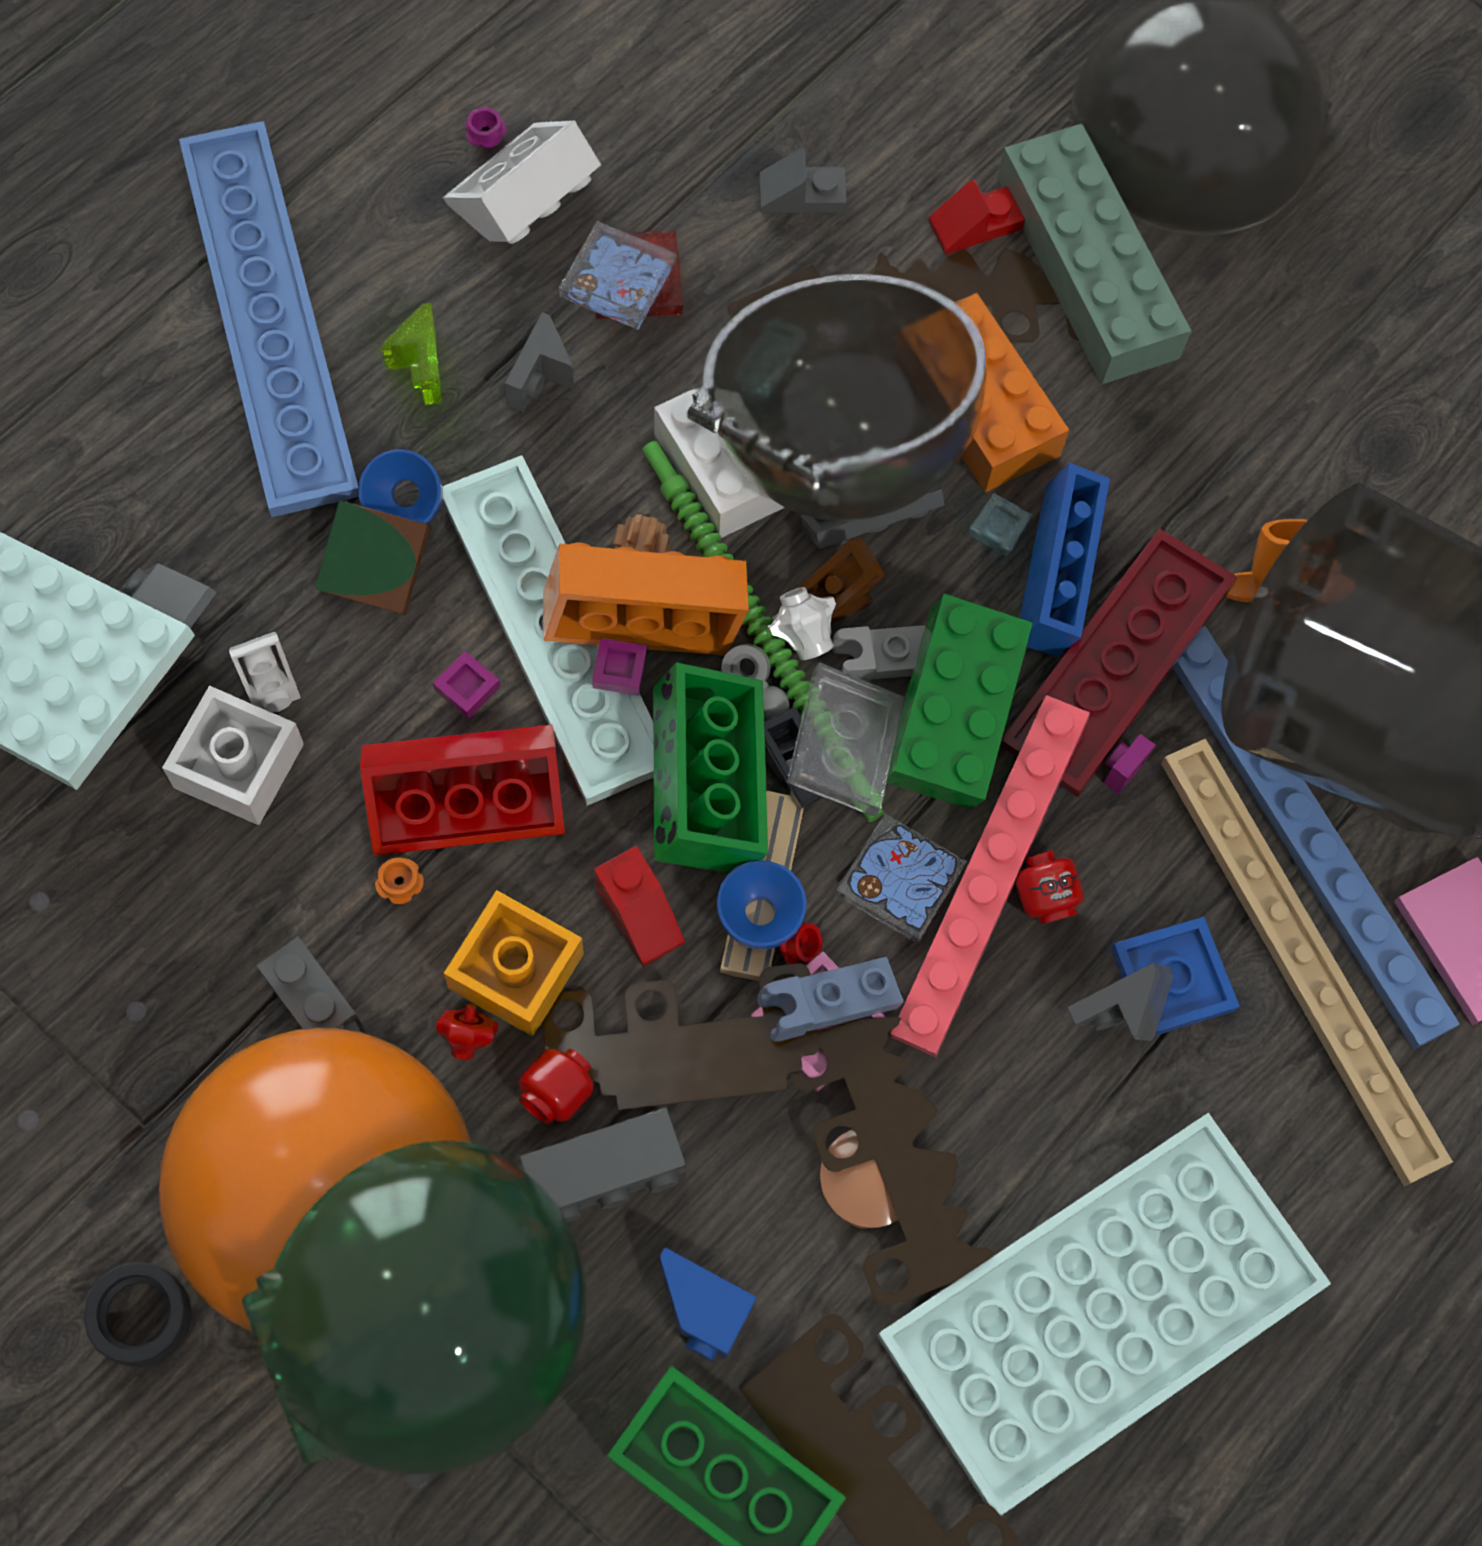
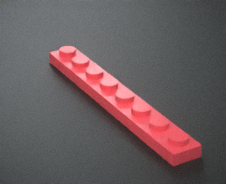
(990, 876)

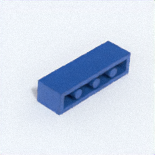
(1064, 558)

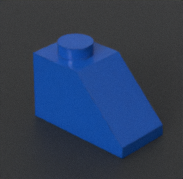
(705, 1306)

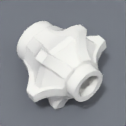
(804, 623)

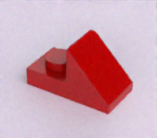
(975, 217)

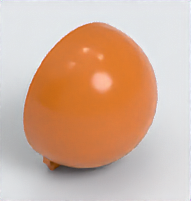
(274, 1137)

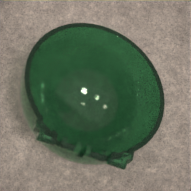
(422, 1311)

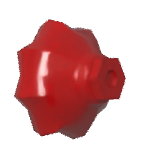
(466, 1031)

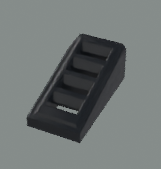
(775, 728)

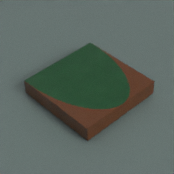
(372, 557)

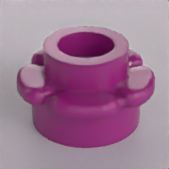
(485, 119)

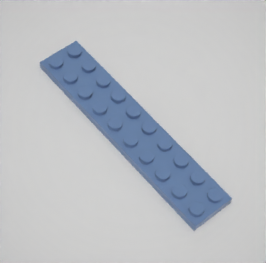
(269, 320)

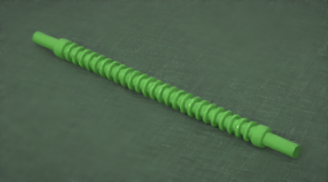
(676, 490)

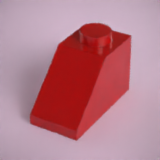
(638, 905)

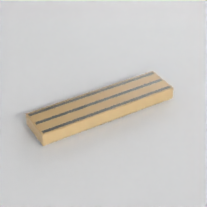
(783, 831)

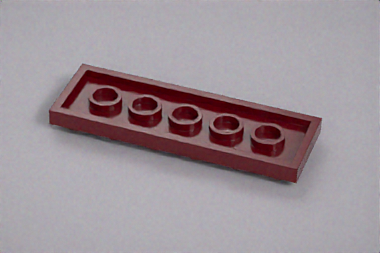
(1128, 650)

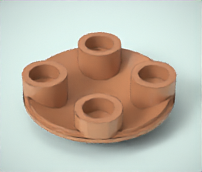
(858, 1191)

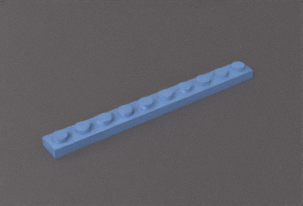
(1324, 863)

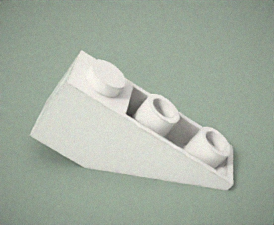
(265, 673)

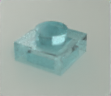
(1000, 524)

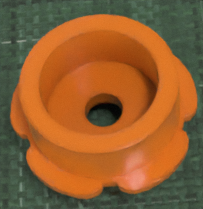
(390, 872)

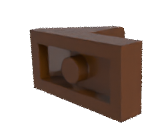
(847, 579)

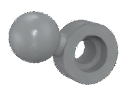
(774, 698)

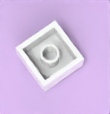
(233, 755)

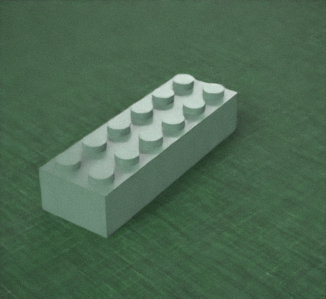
(1093, 254)

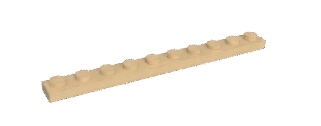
(1306, 964)

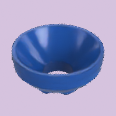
(391, 468)
(761, 882)

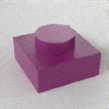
(619, 666)
(466, 684)
(1127, 762)

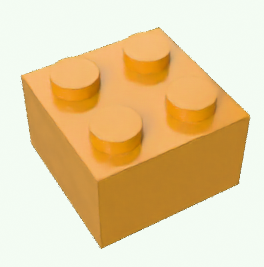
(514, 963)

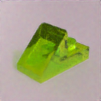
(416, 348)

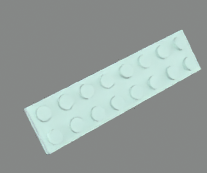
(512, 550)

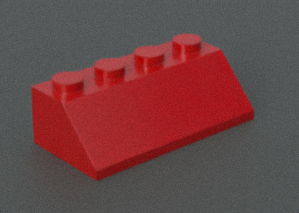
(462, 789)

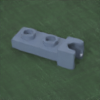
(831, 997)

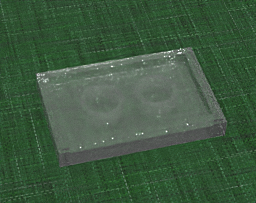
(846, 739)

